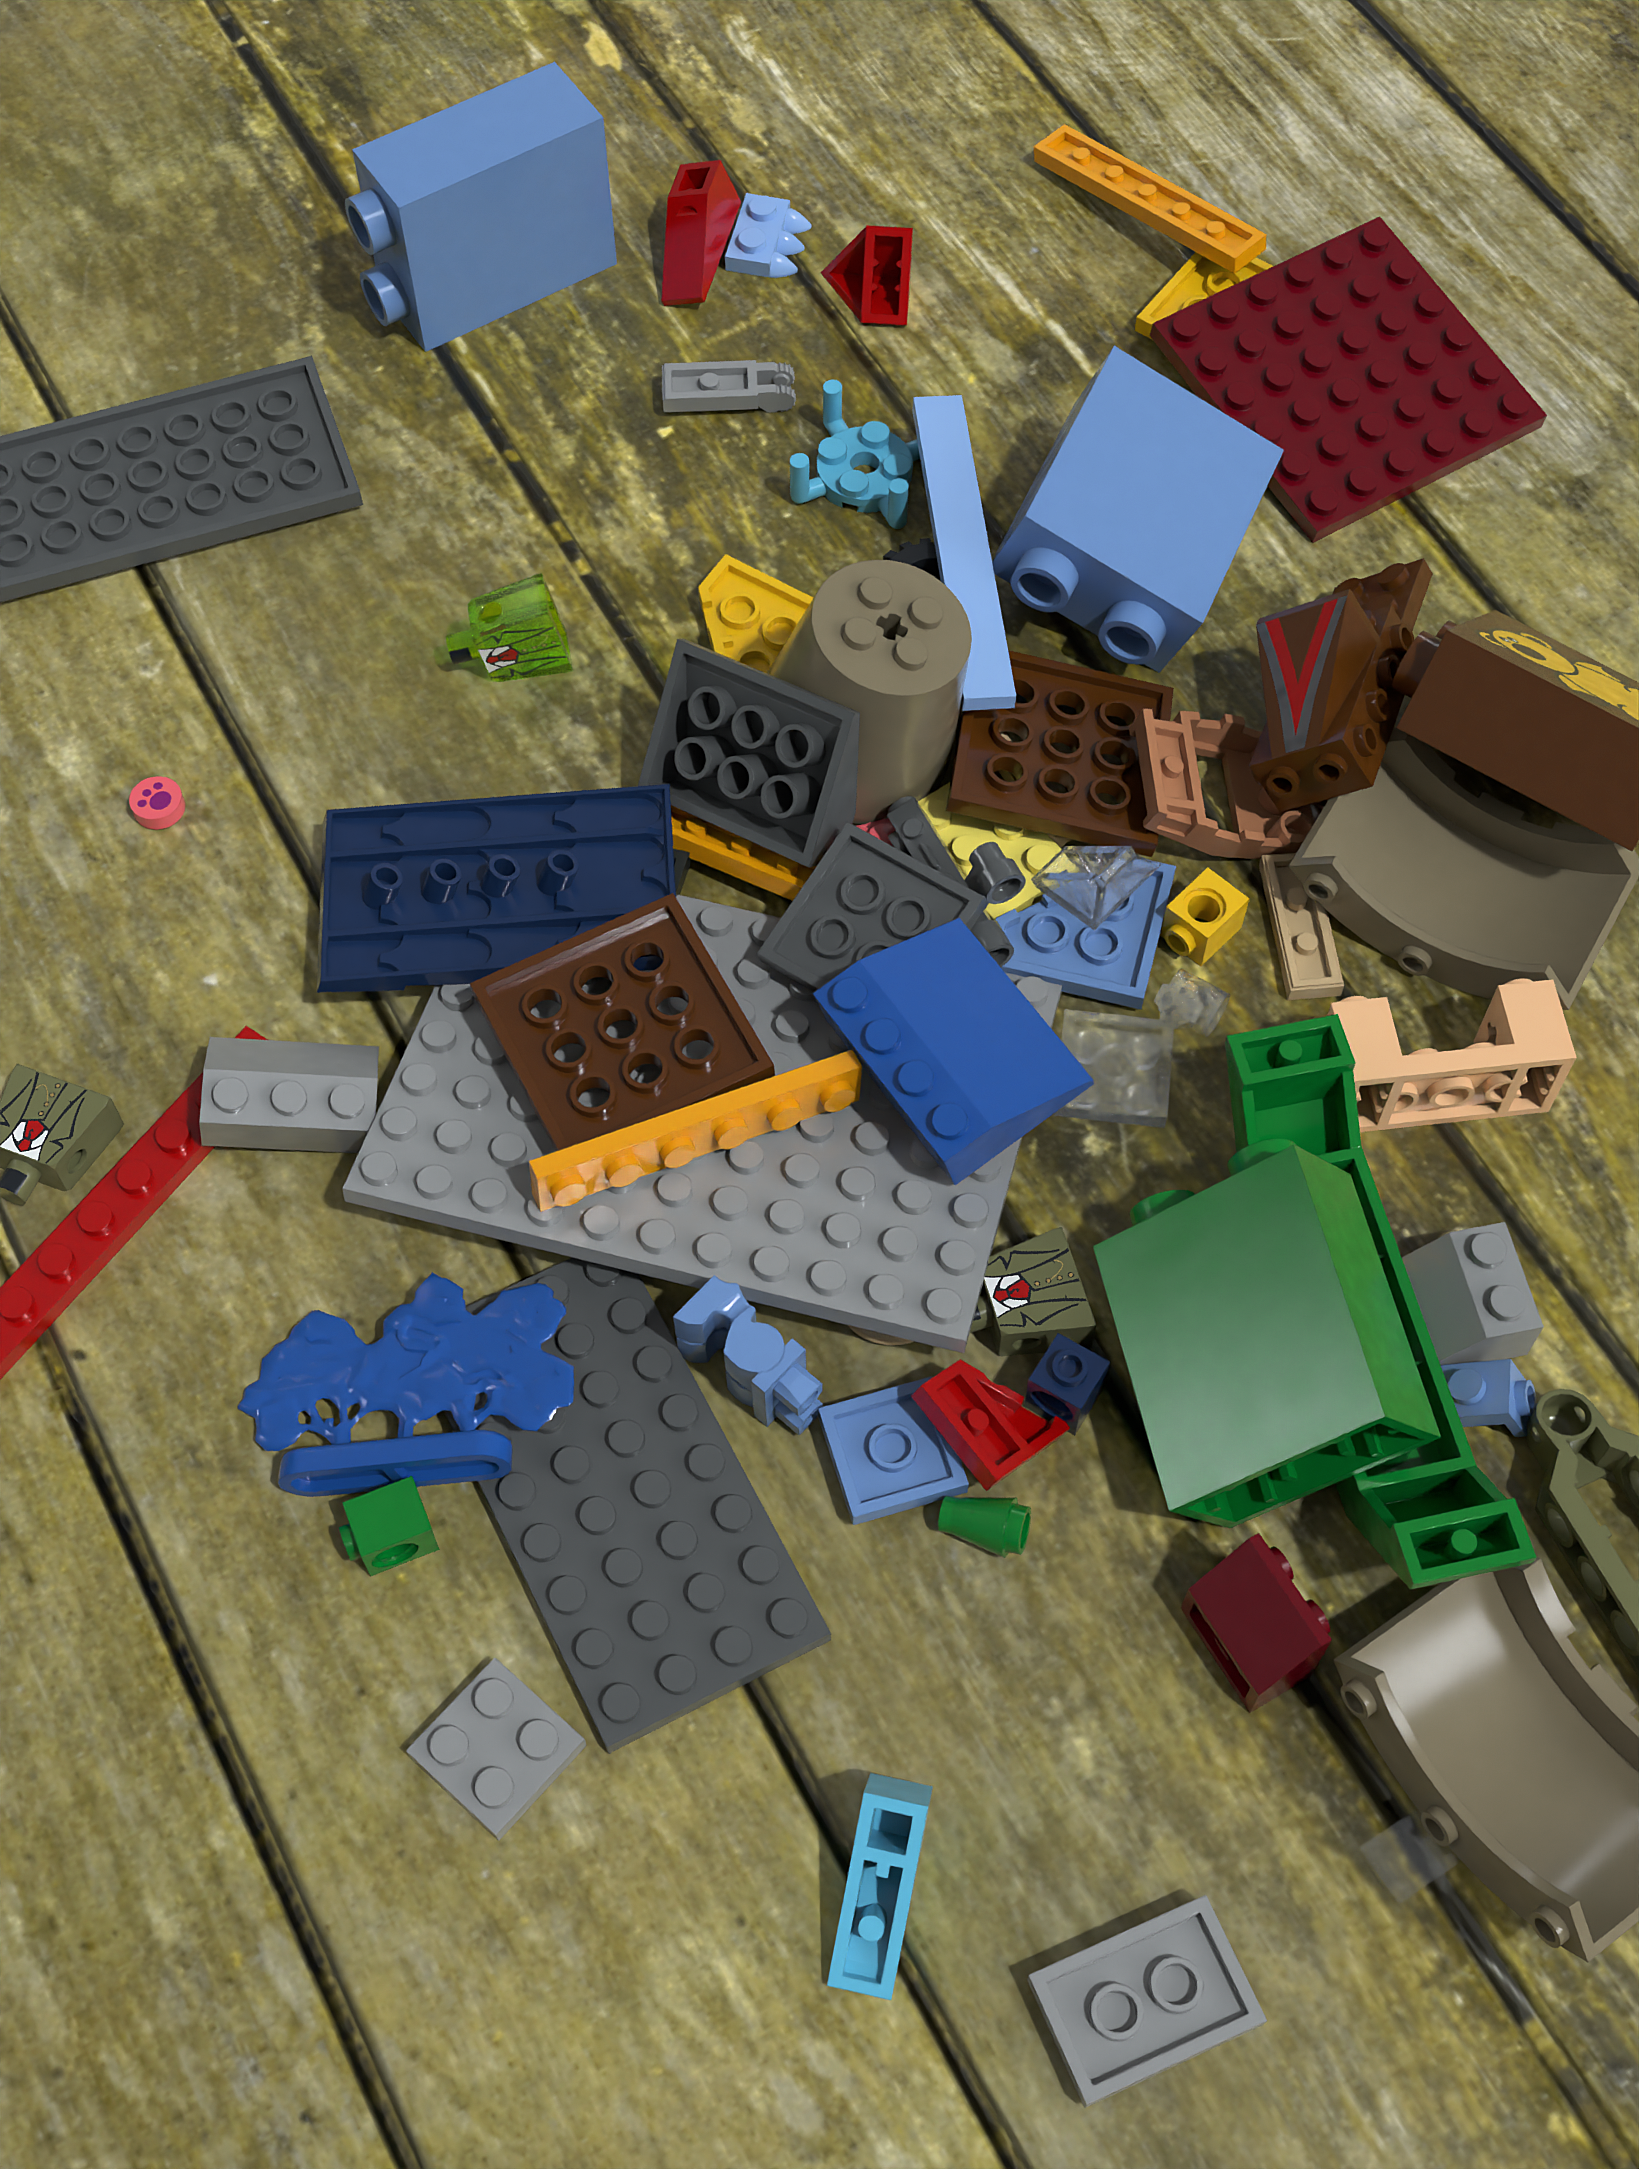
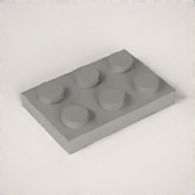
(1145, 2000)

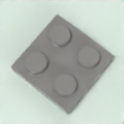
(496, 1748)

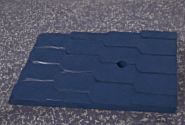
(483, 882)

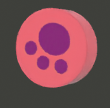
(157, 802)

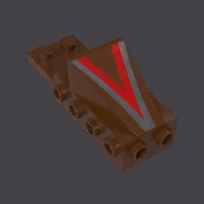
(1331, 685)

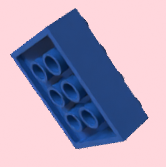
(952, 1045)

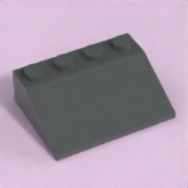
(754, 754)

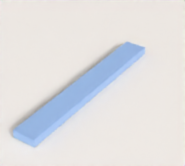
(964, 546)

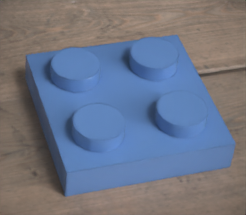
(889, 1454)

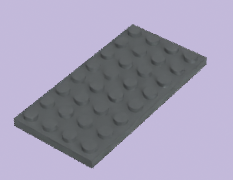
(168, 476)
(642, 1521)

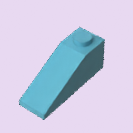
(879, 1886)

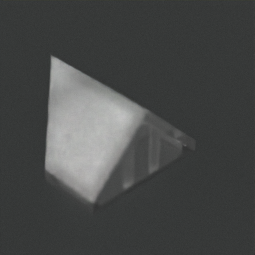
(1093, 879)

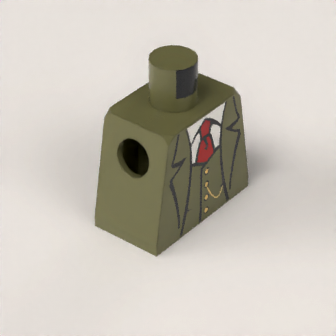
(50, 1132)
(1033, 1296)

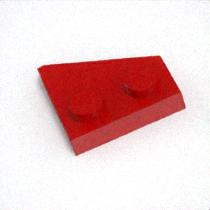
(985, 1422)

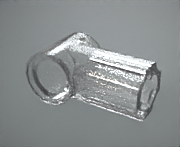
(1191, 1003)

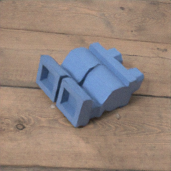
(757, 1362)

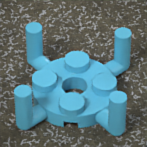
(850, 447)

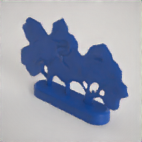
(425, 1363)

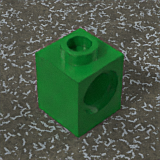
(388, 1527)

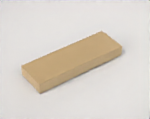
(1300, 933)

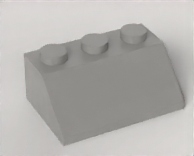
(288, 1095)

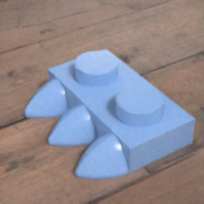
(765, 237)

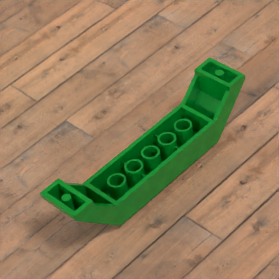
(1431, 1506)

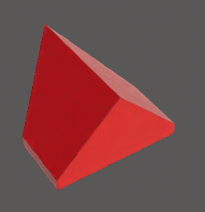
(875, 274)

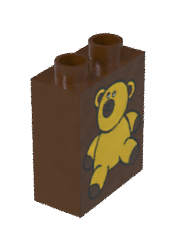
(1529, 718)

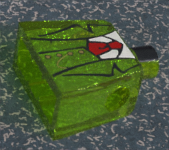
(514, 633)

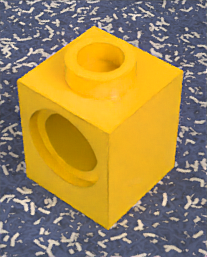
(1208, 899)

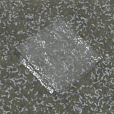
(1128, 1066)

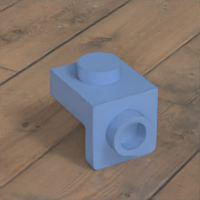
(1491, 1394)

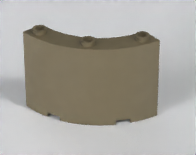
(1462, 879)
(1510, 1749)

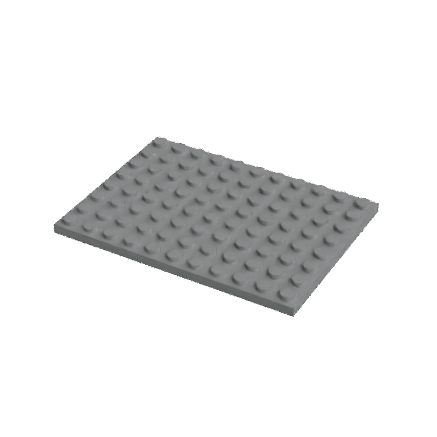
(811, 1219)

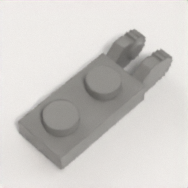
(727, 386)

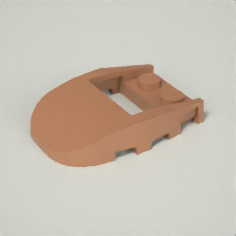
(1175, 794)

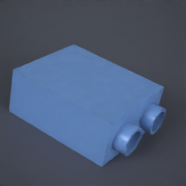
(484, 207)
(1136, 512)

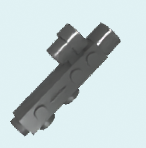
(991, 874)

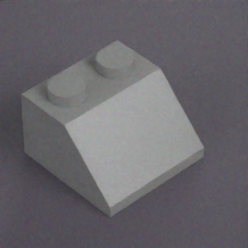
(1474, 1295)

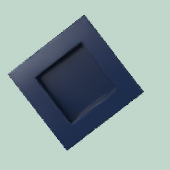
(1066, 1382)

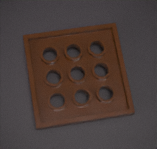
(1033, 761)
(634, 996)

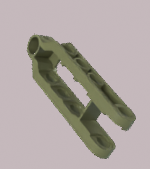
(1574, 1454)

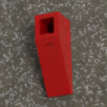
(697, 229)

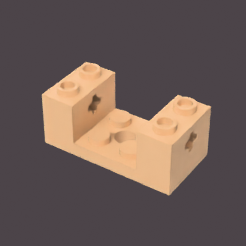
(1508, 1071)

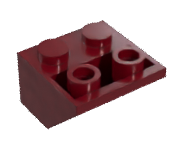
(1257, 1622)

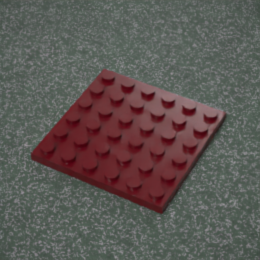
(1350, 372)

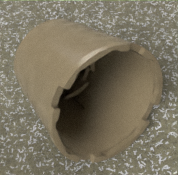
(899, 655)

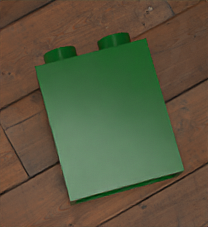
(1262, 1336)

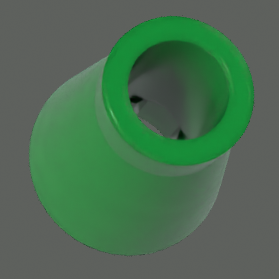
(989, 1523)

